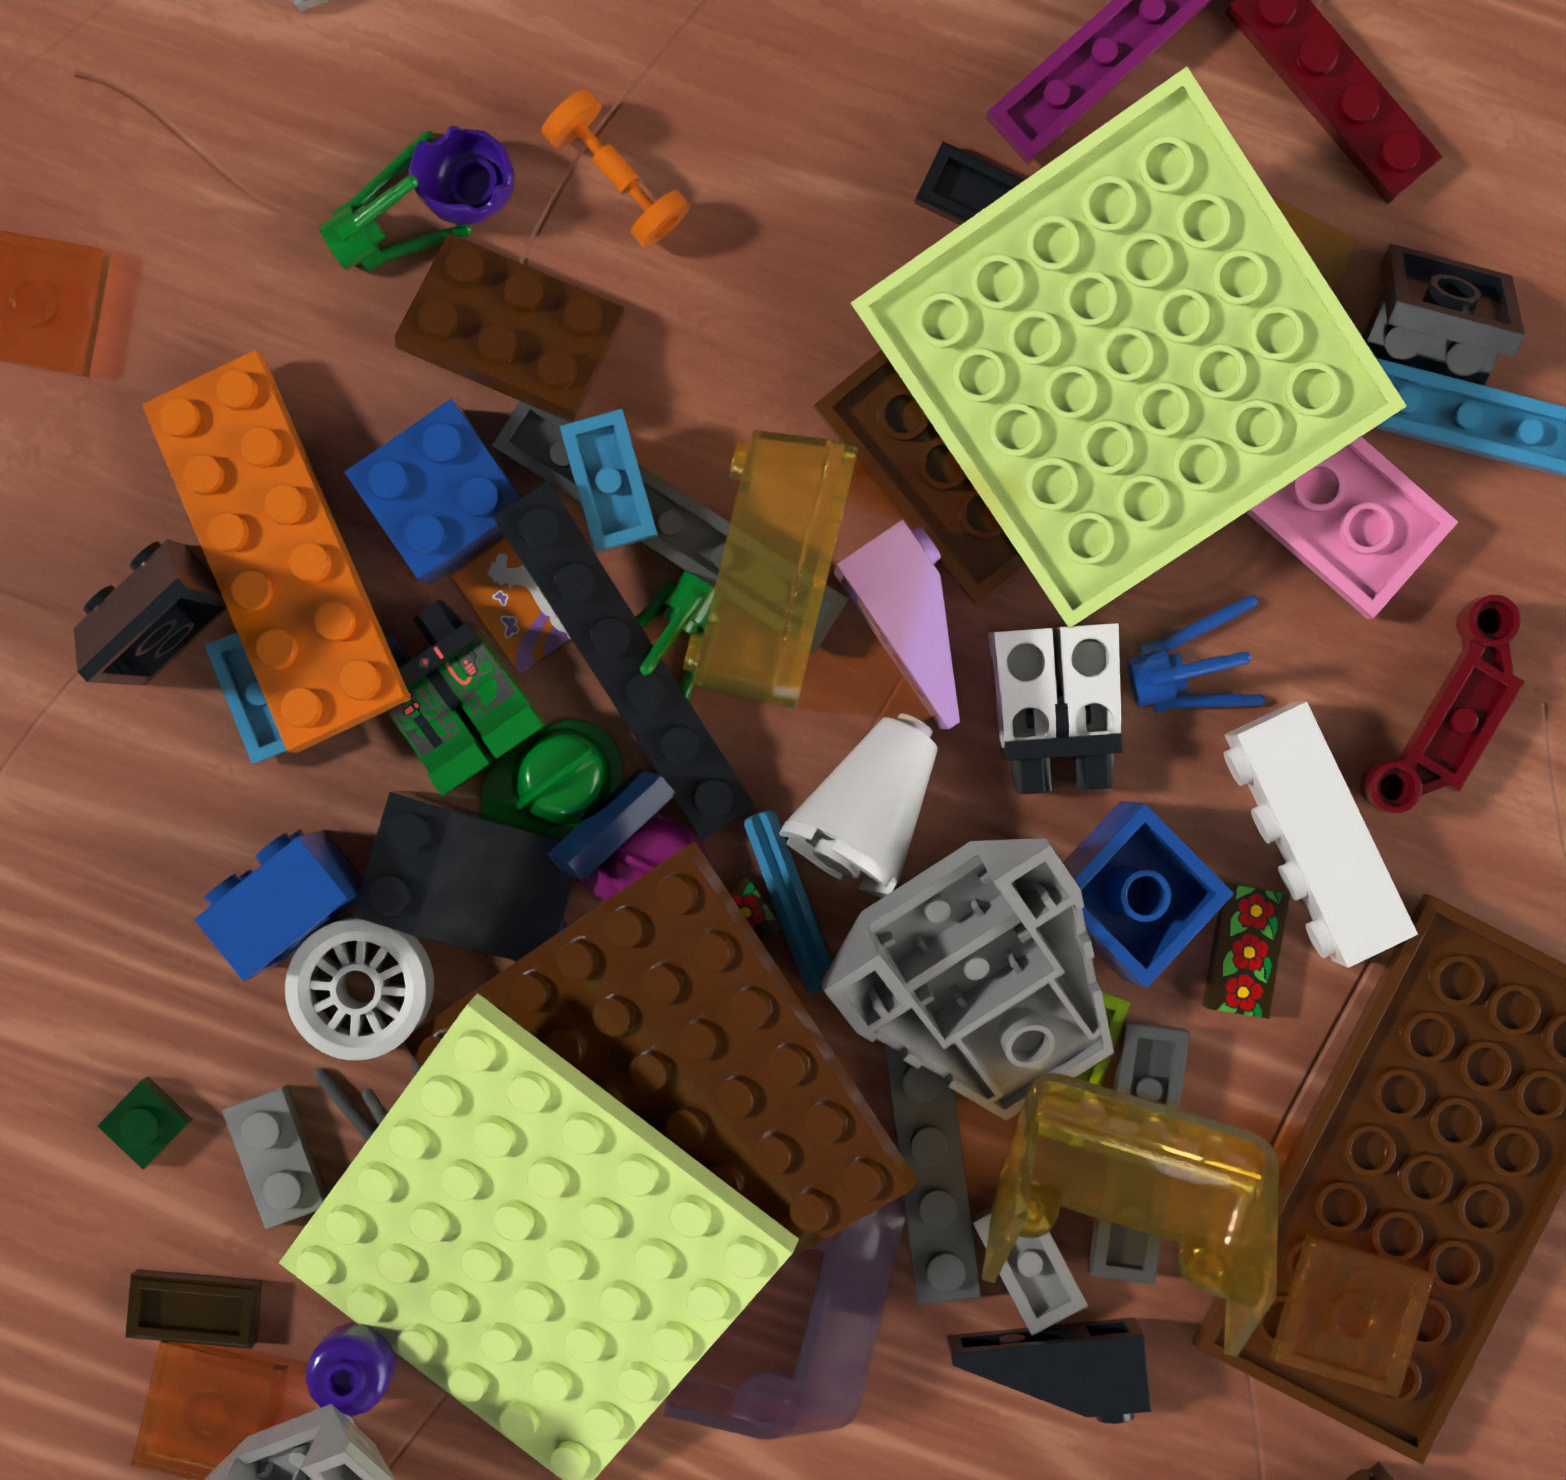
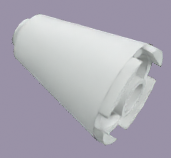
(868, 807)

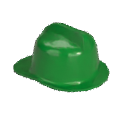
(554, 778)

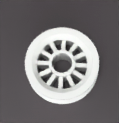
(327, 1033)

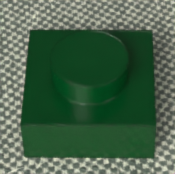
(145, 1122)

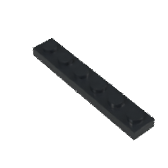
(614, 649)

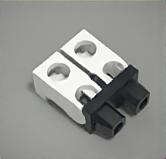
(1068, 721)

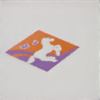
(511, 606)

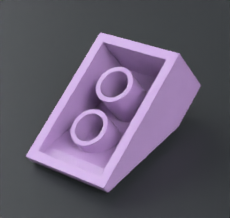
(903, 604)

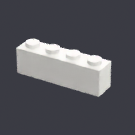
(1319, 835)

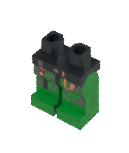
(453, 676)

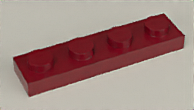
(1338, 91)

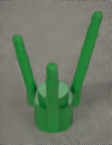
(355, 231)
(686, 611)

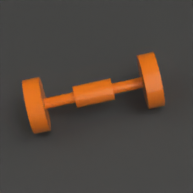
(572, 120)

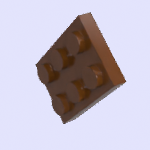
(509, 327)

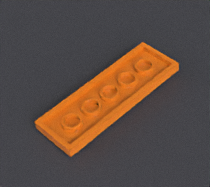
(276, 552)

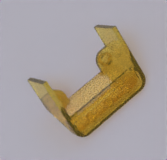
(773, 567)
(1148, 1172)

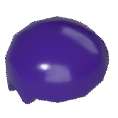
(463, 175)

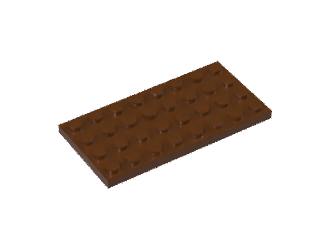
(1430, 1151)

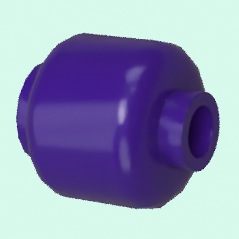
(351, 1369)

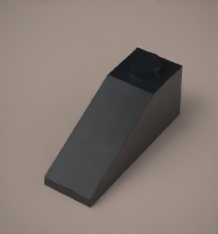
(1076, 1366)

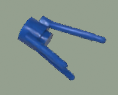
(1159, 676)

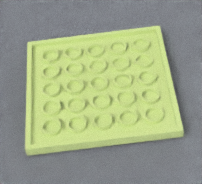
(1128, 349)
(536, 1245)

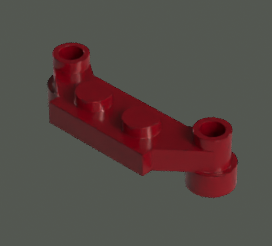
(1461, 714)

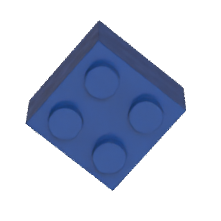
(435, 491)
(1142, 892)
(278, 906)

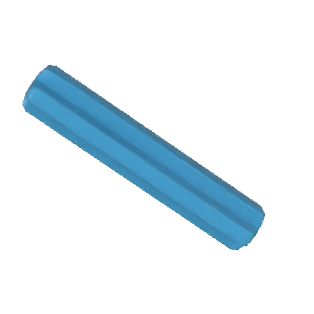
(789, 898)

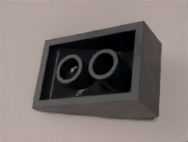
(148, 617)
(462, 878)

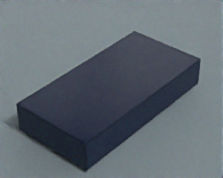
(611, 824)

